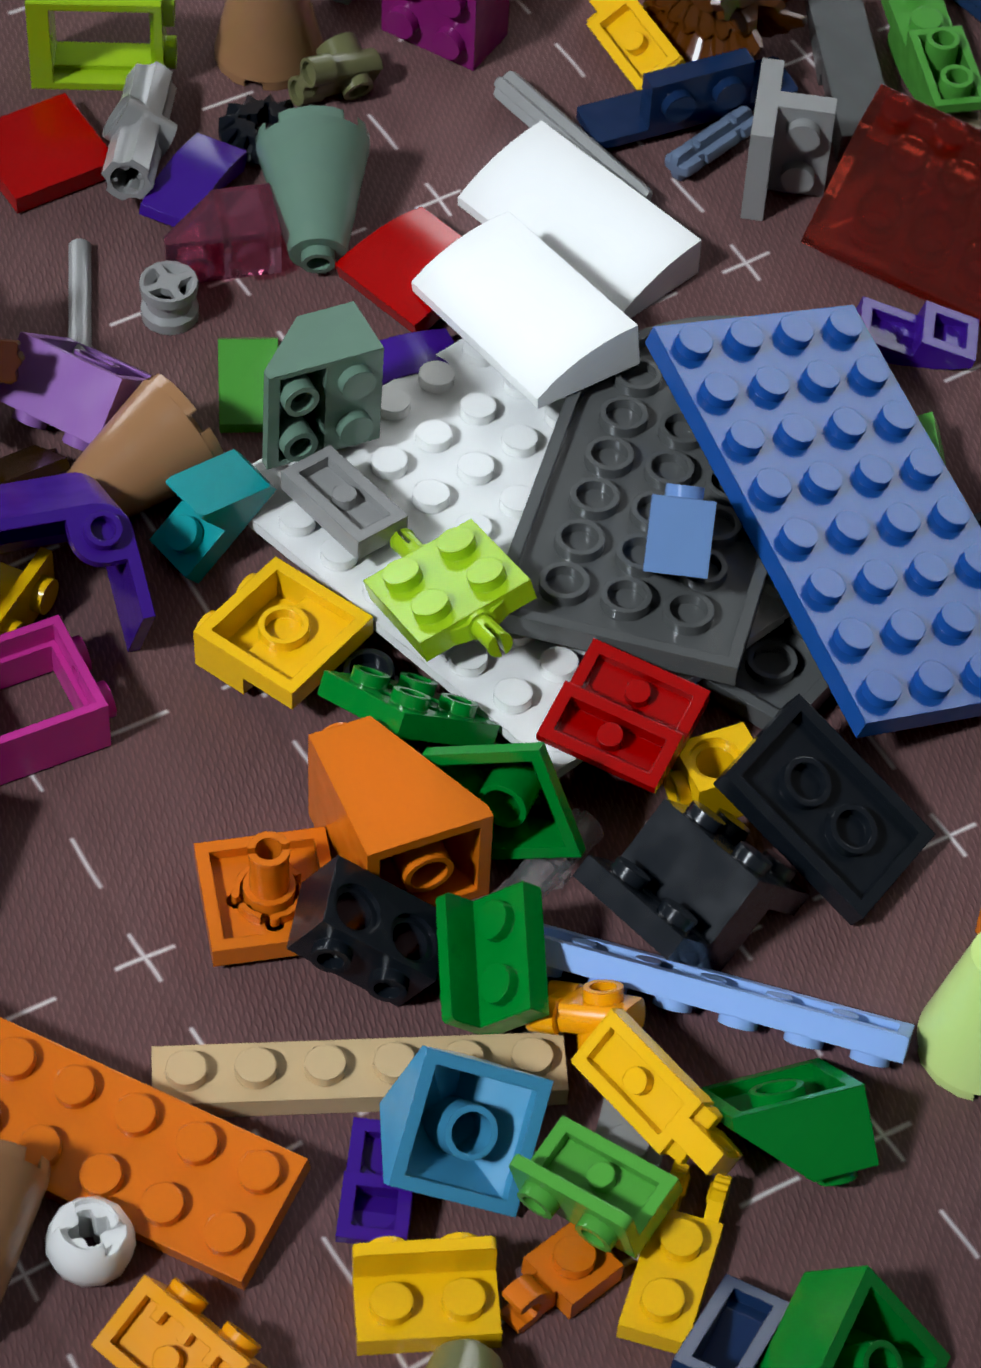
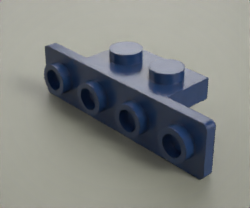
(677, 99)

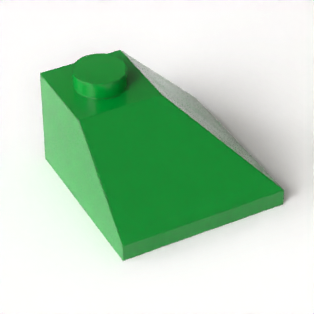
(523, 794)
(803, 1117)

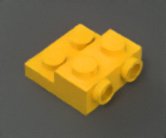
(279, 634)

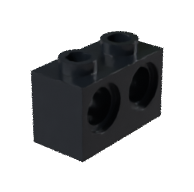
(366, 931)

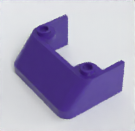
(99, 533)

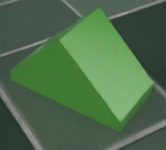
(242, 381)

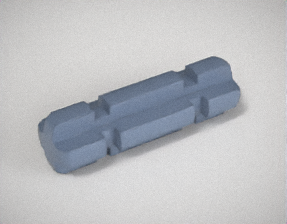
(710, 143)

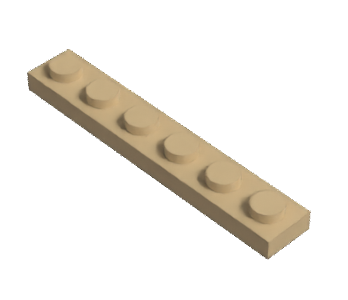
(332, 1073)

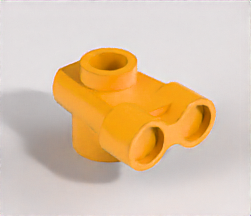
(582, 1007)

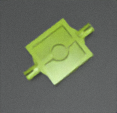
(450, 590)

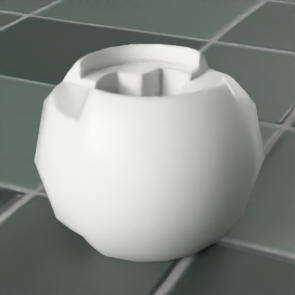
(96, 1219)

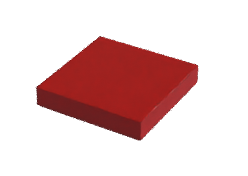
(48, 153)

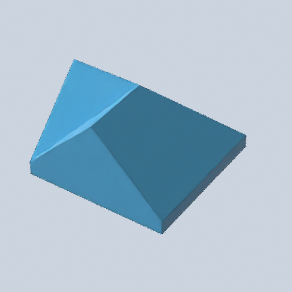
(458, 1125)

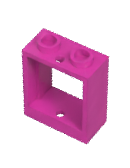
(37, 651)

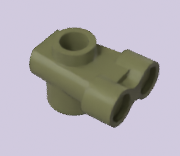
(336, 68)

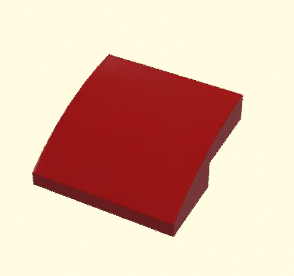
(389, 261)
(624, 716)

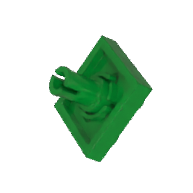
(408, 707)

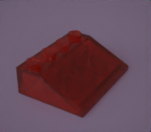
(908, 202)

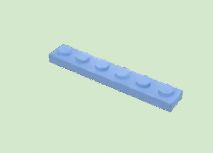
(739, 1001)

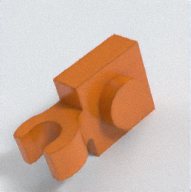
(561, 1274)

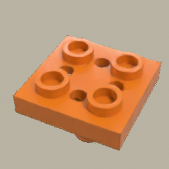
(263, 876)

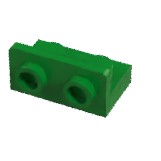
(492, 959)

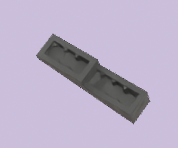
(844, 62)

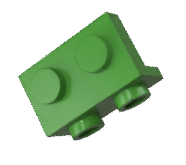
(596, 1186)

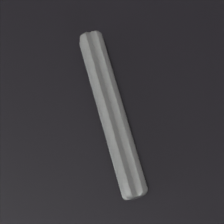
(533, 107)

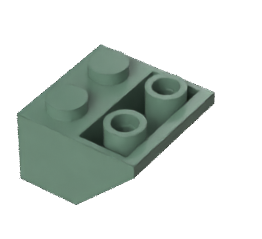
(322, 386)

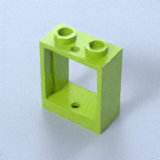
(95, 64)

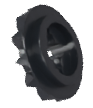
(241, 121)

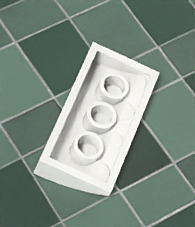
(586, 217)
(528, 311)

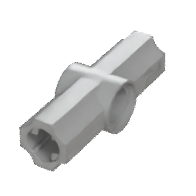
(139, 131)

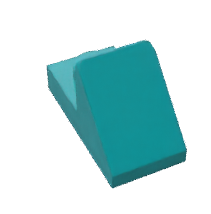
(214, 509)

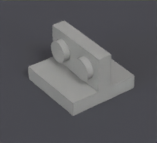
(786, 142)

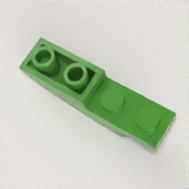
(932, 55)

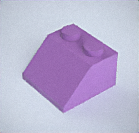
(68, 389)

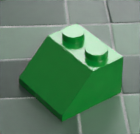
(850, 1322)

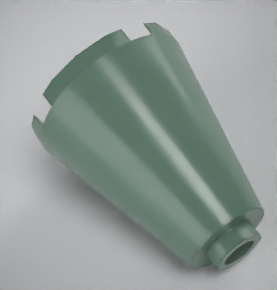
(315, 180)

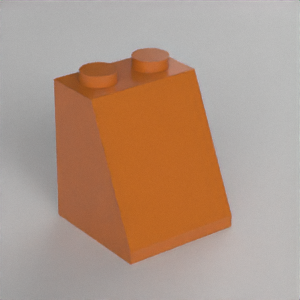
(397, 812)

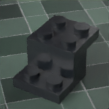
(693, 884)

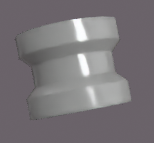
(169, 297)

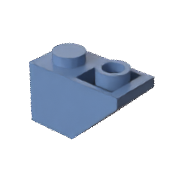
(680, 532)

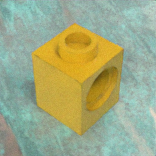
(702, 763)

